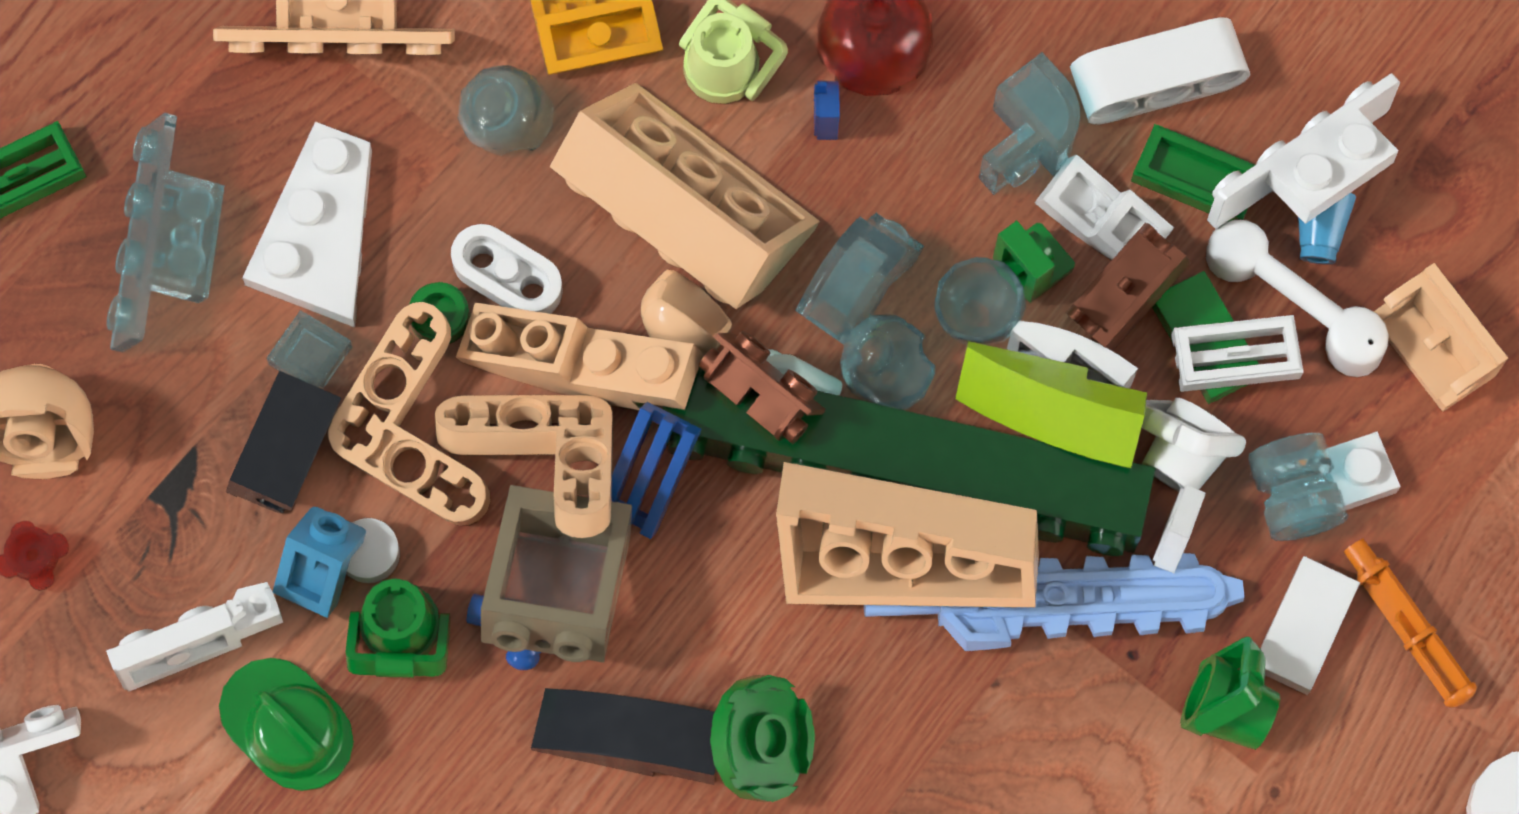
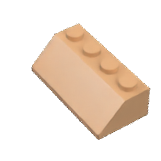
(682, 194)

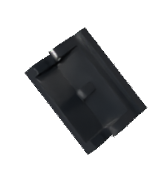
(283, 443)

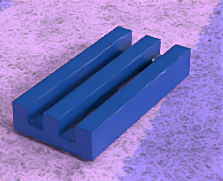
(668, 422)

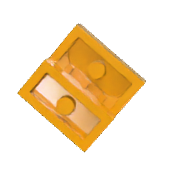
(594, 32)

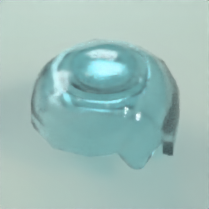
(505, 110)
(980, 301)
(886, 362)

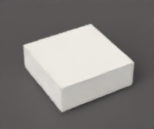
(1178, 528)

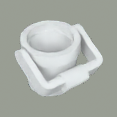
(1187, 442)

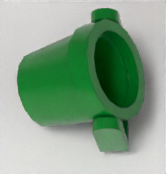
(399, 630)
(1229, 700)

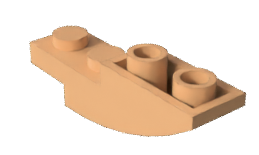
(579, 360)

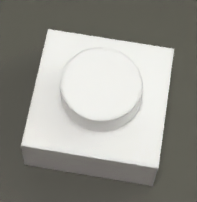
(1362, 470)

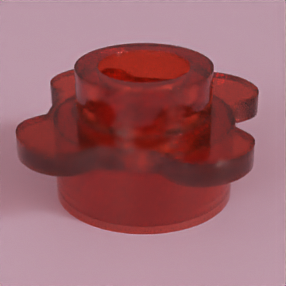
(26, 538)

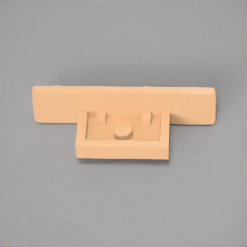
(355, 22)

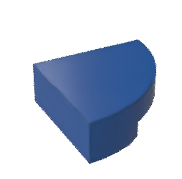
(826, 110)

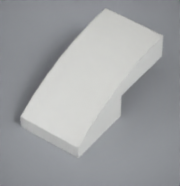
(1096, 209)
(1074, 349)

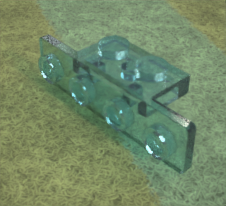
(168, 235)

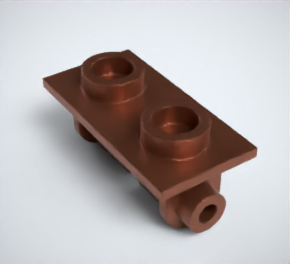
(781, 397)

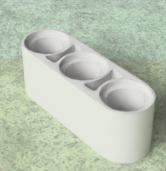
(1160, 70)

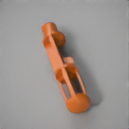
(1410, 625)

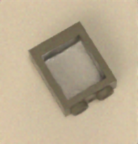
(552, 587)

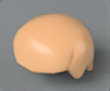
(682, 312)

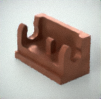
(1128, 287)

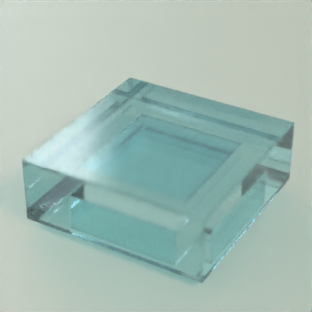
(309, 350)

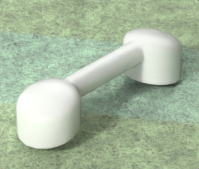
(1241, 251)

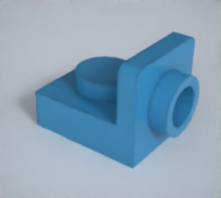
(317, 560)

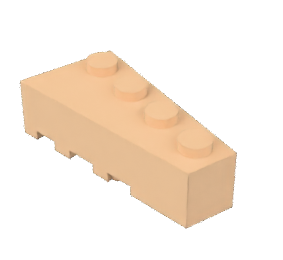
(901, 544)

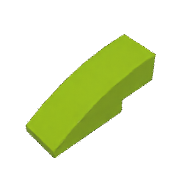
(1053, 402)

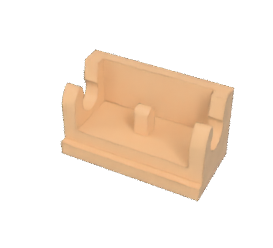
(1440, 338)

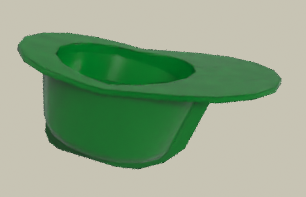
(286, 724)

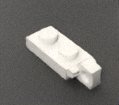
(194, 638)

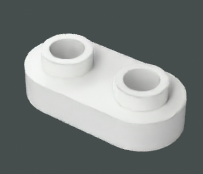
(511, 270)

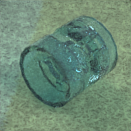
(1295, 476)

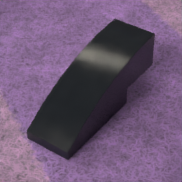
(626, 733)

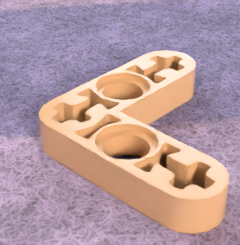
(387, 436)
(567, 441)

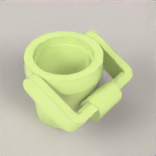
(721, 54)

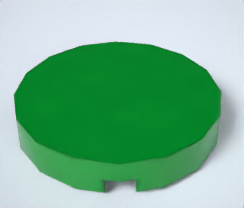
(762, 738)

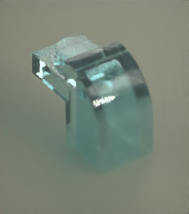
(1044, 123)
(858, 274)

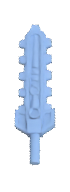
(1092, 598)

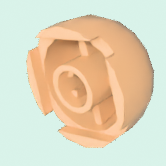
(43, 422)

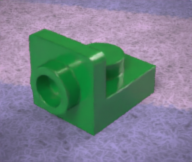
(1033, 257)

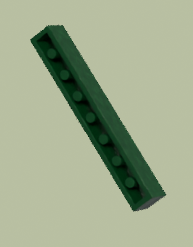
(859, 438)

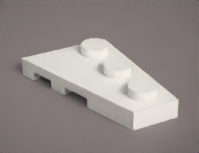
(316, 230)

